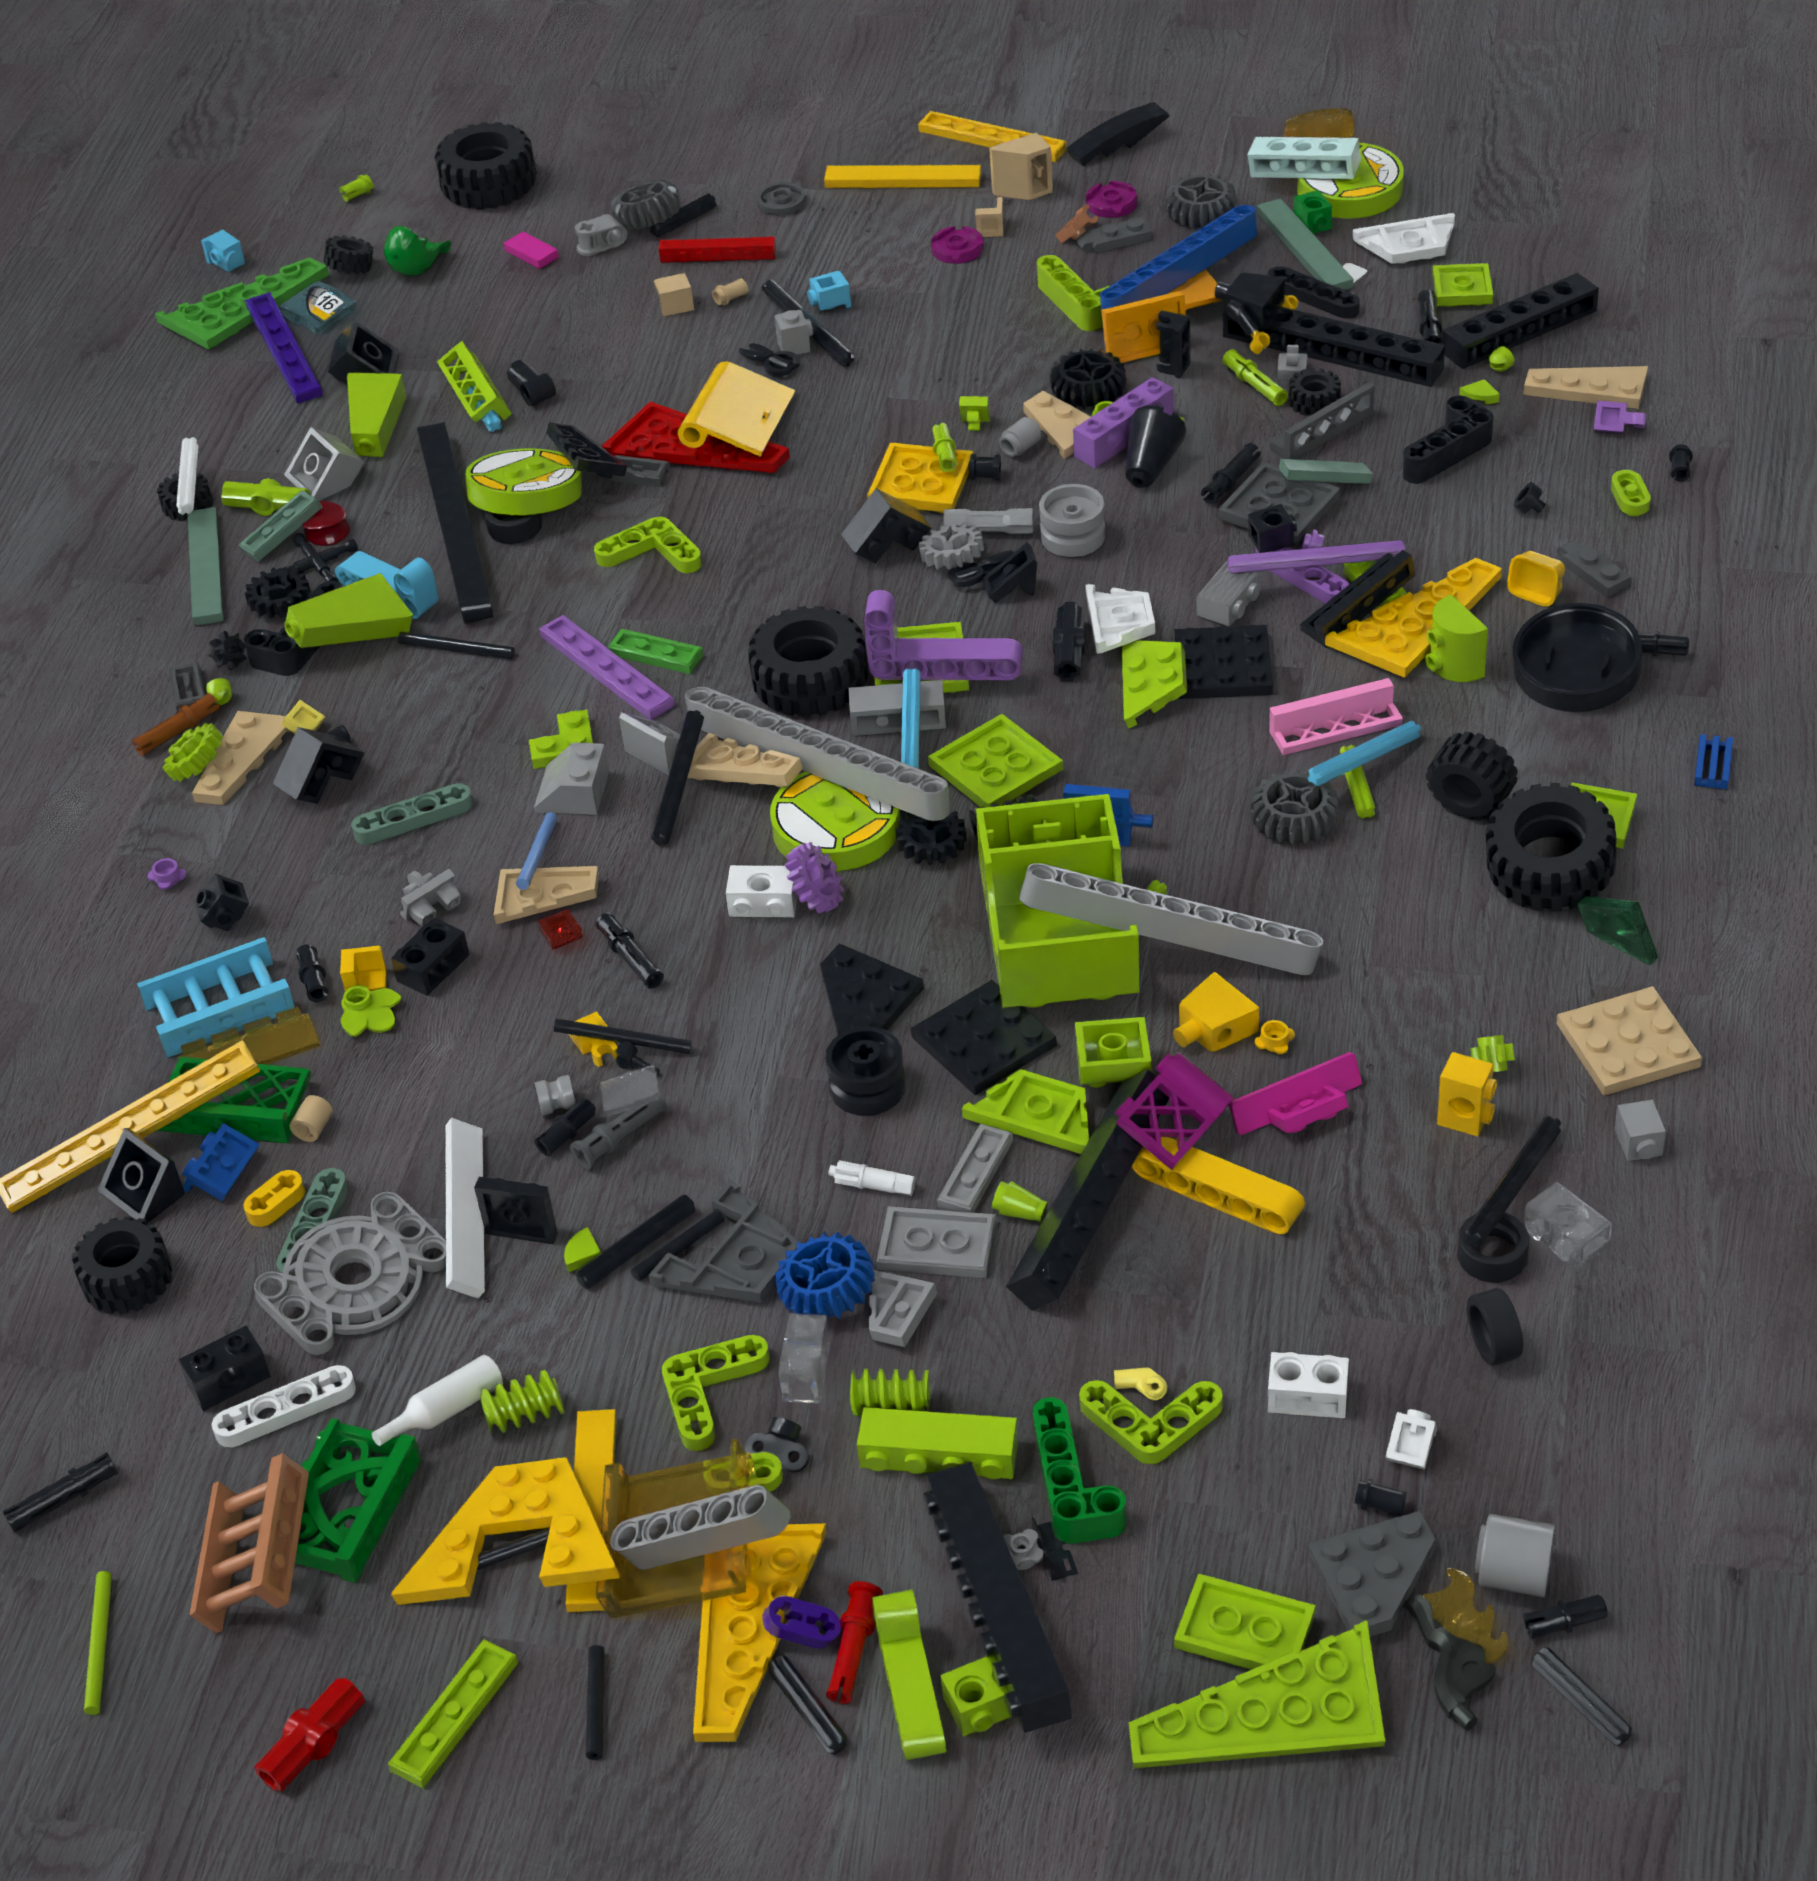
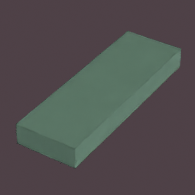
(1325, 471)
(280, 526)

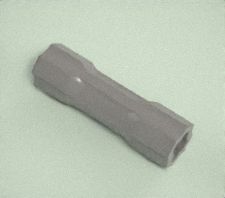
(1012, 521)

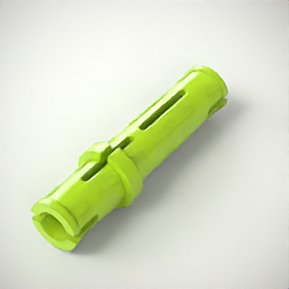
(1247, 372)

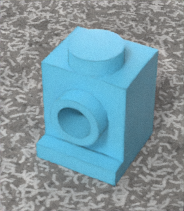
(223, 250)
(829, 291)

